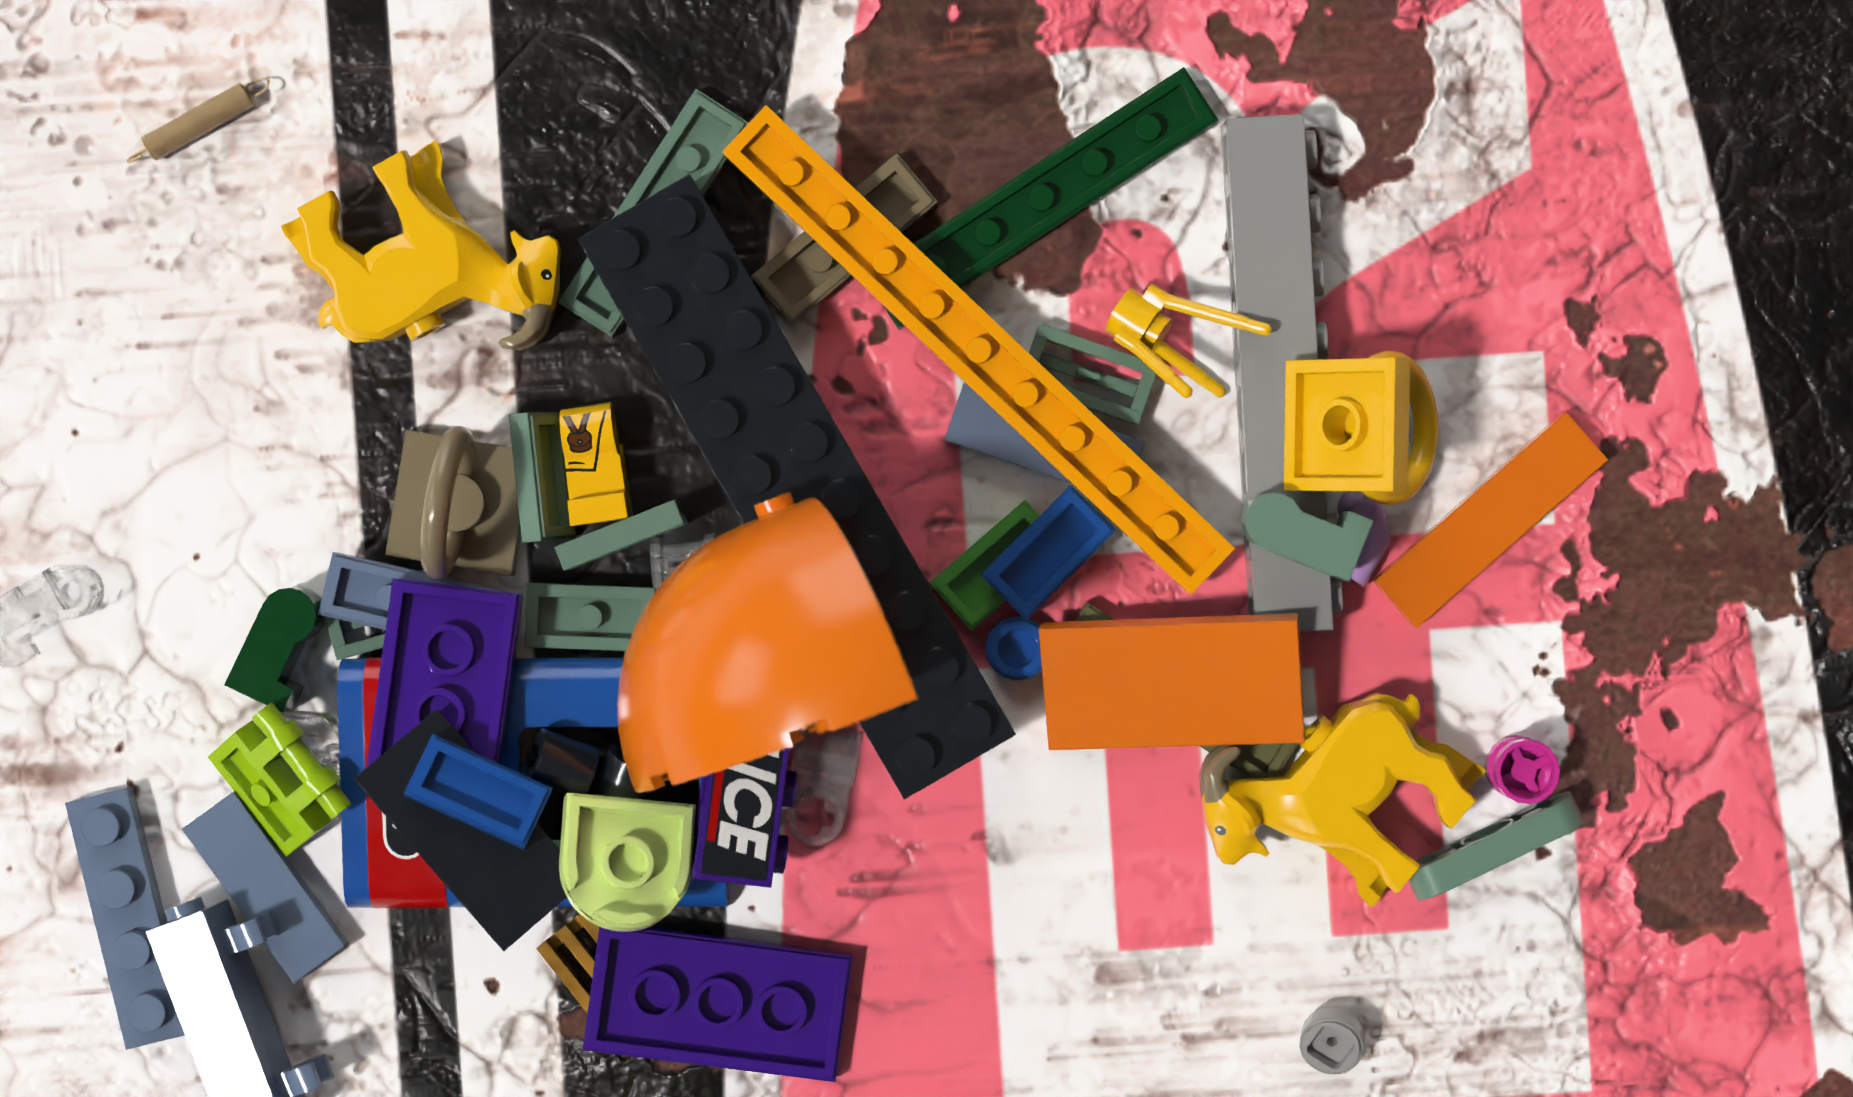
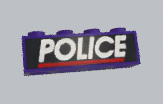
(741, 821)

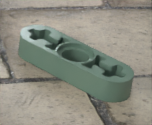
(1495, 845)

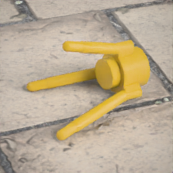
(1141, 327)

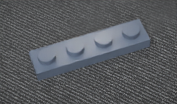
(124, 908)

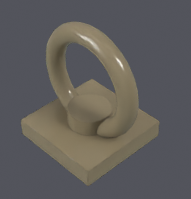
(455, 505)

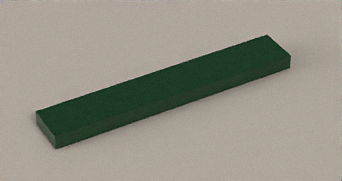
(1068, 180)

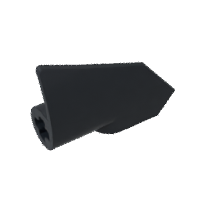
(586, 769)

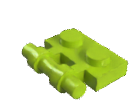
(270, 788)

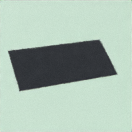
(492, 879)

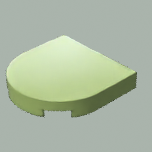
(625, 858)

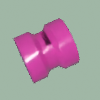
(1532, 773)

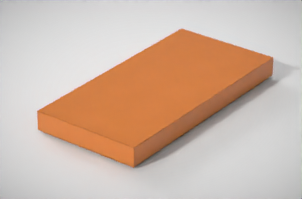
(1172, 682)

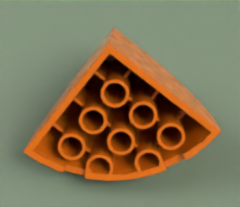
(752, 647)

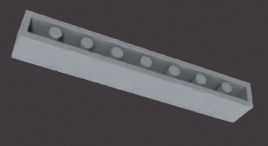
(1275, 284)

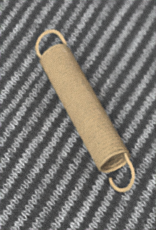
(198, 121)

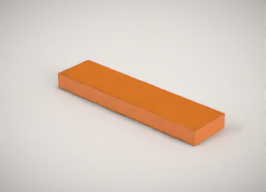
(1490, 520)

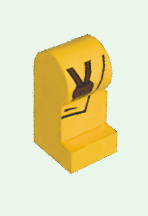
(594, 465)

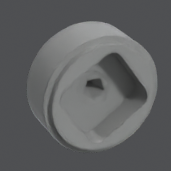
(1332, 1040)

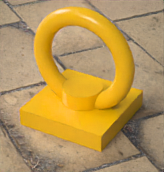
(1353, 426)

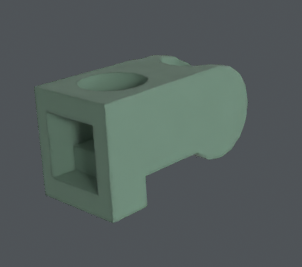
(1280, 527)

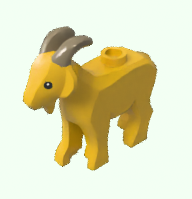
(426, 268)
(1335, 786)

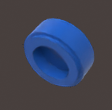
(1014, 648)

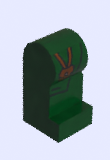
(274, 647)

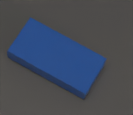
(1048, 552)
(478, 791)

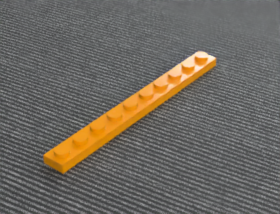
(978, 350)

